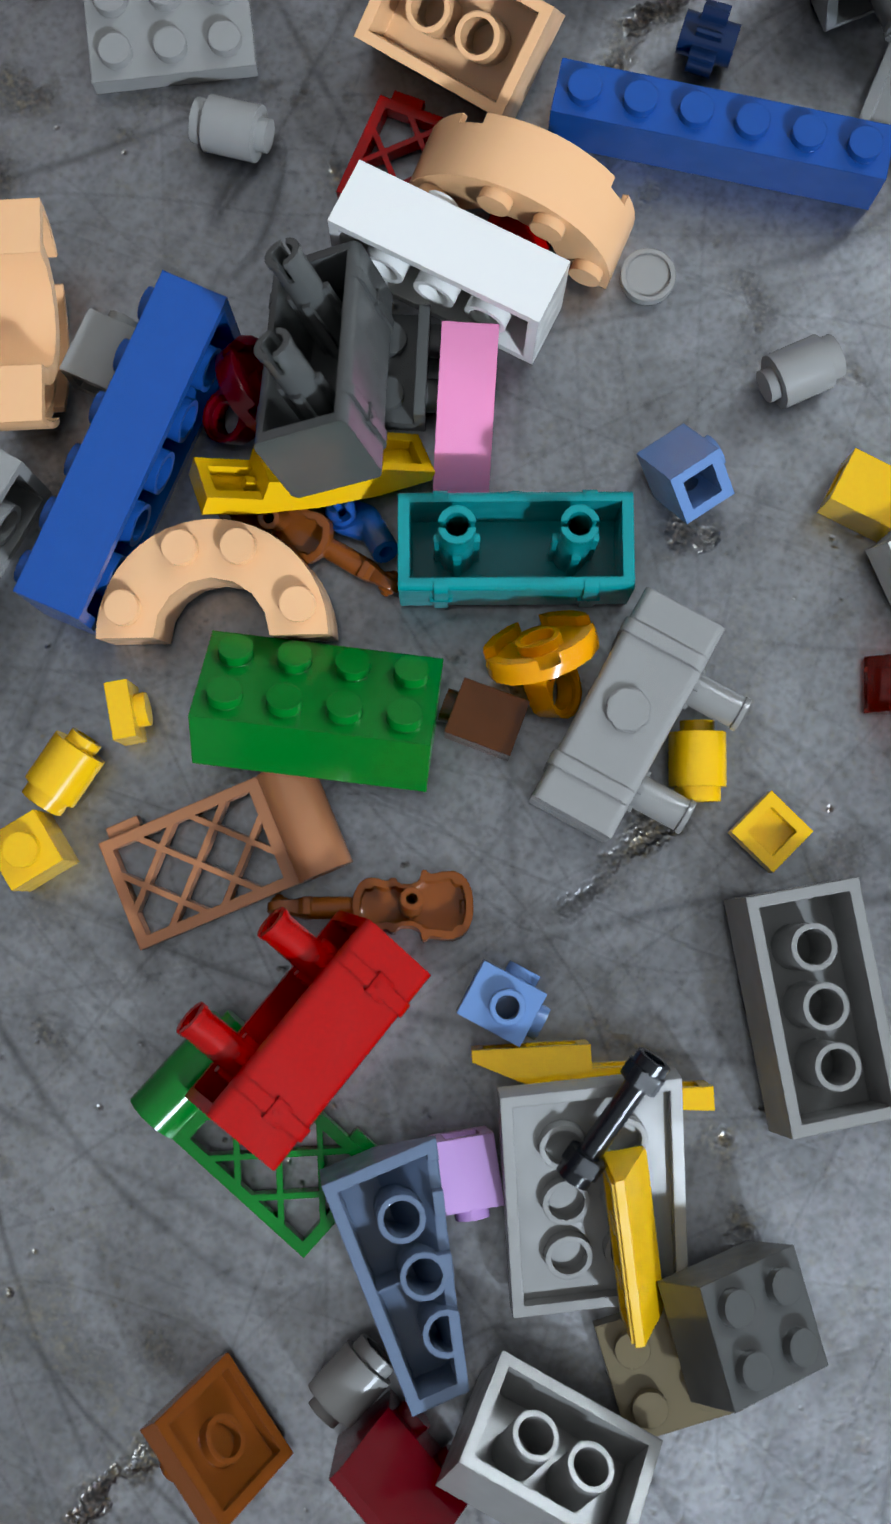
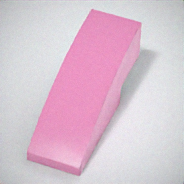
(465, 406)

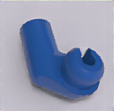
(366, 525)

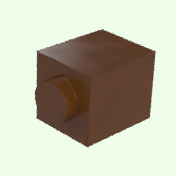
(483, 718)

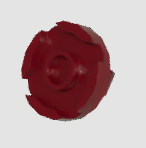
(240, 385)

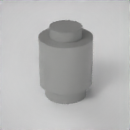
(231, 127)
(801, 370)
(350, 1382)

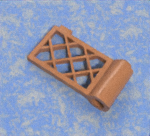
(300, 836)

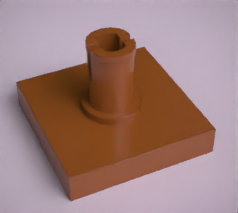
(217, 1443)

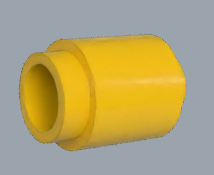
(697, 760)
(63, 771)

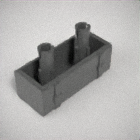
(324, 368)

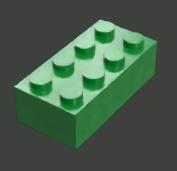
(316, 710)

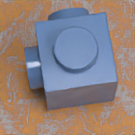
(686, 472)
(505, 1002)

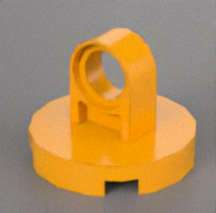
(541, 657)

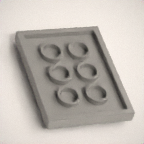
(560, 1233)

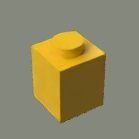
(860, 496)
(33, 851)

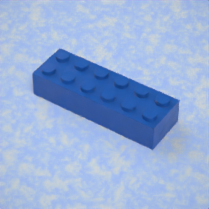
(131, 451)

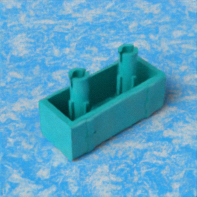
(516, 548)

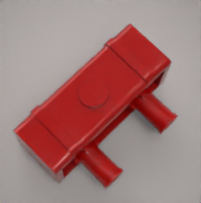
(305, 1034)

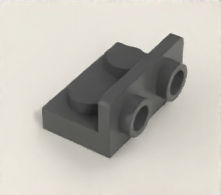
(409, 388)

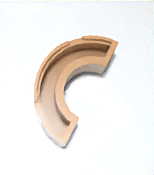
(535, 179)
(31, 320)
(209, 555)

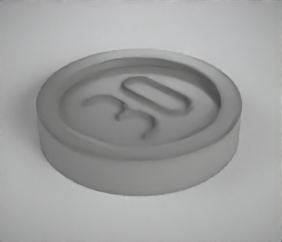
(647, 276)

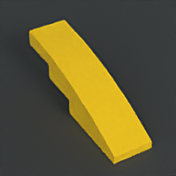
(252, 488)
(569, 1060)

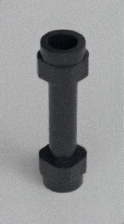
(583, 1161)

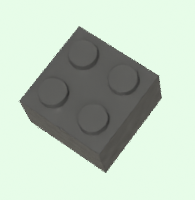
(742, 1325)

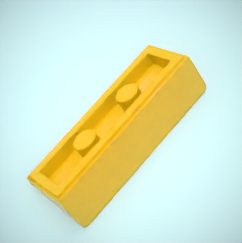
(633, 1240)

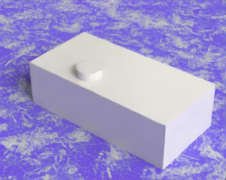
(451, 259)

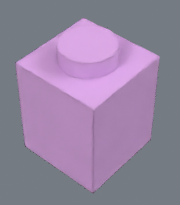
(469, 1173)

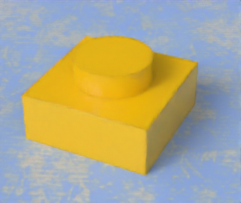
(127, 712)
(770, 832)

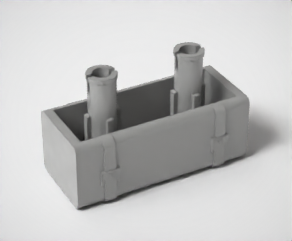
(628, 715)

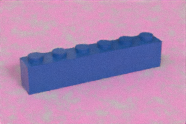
(721, 134)

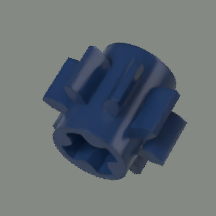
(708, 38)

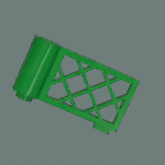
(167, 1110)

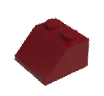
(391, 1467)

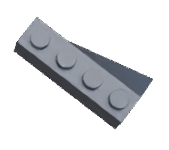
(398, 1243)

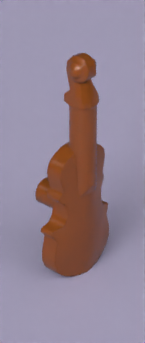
(312, 538)
(434, 906)

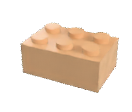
(468, 46)

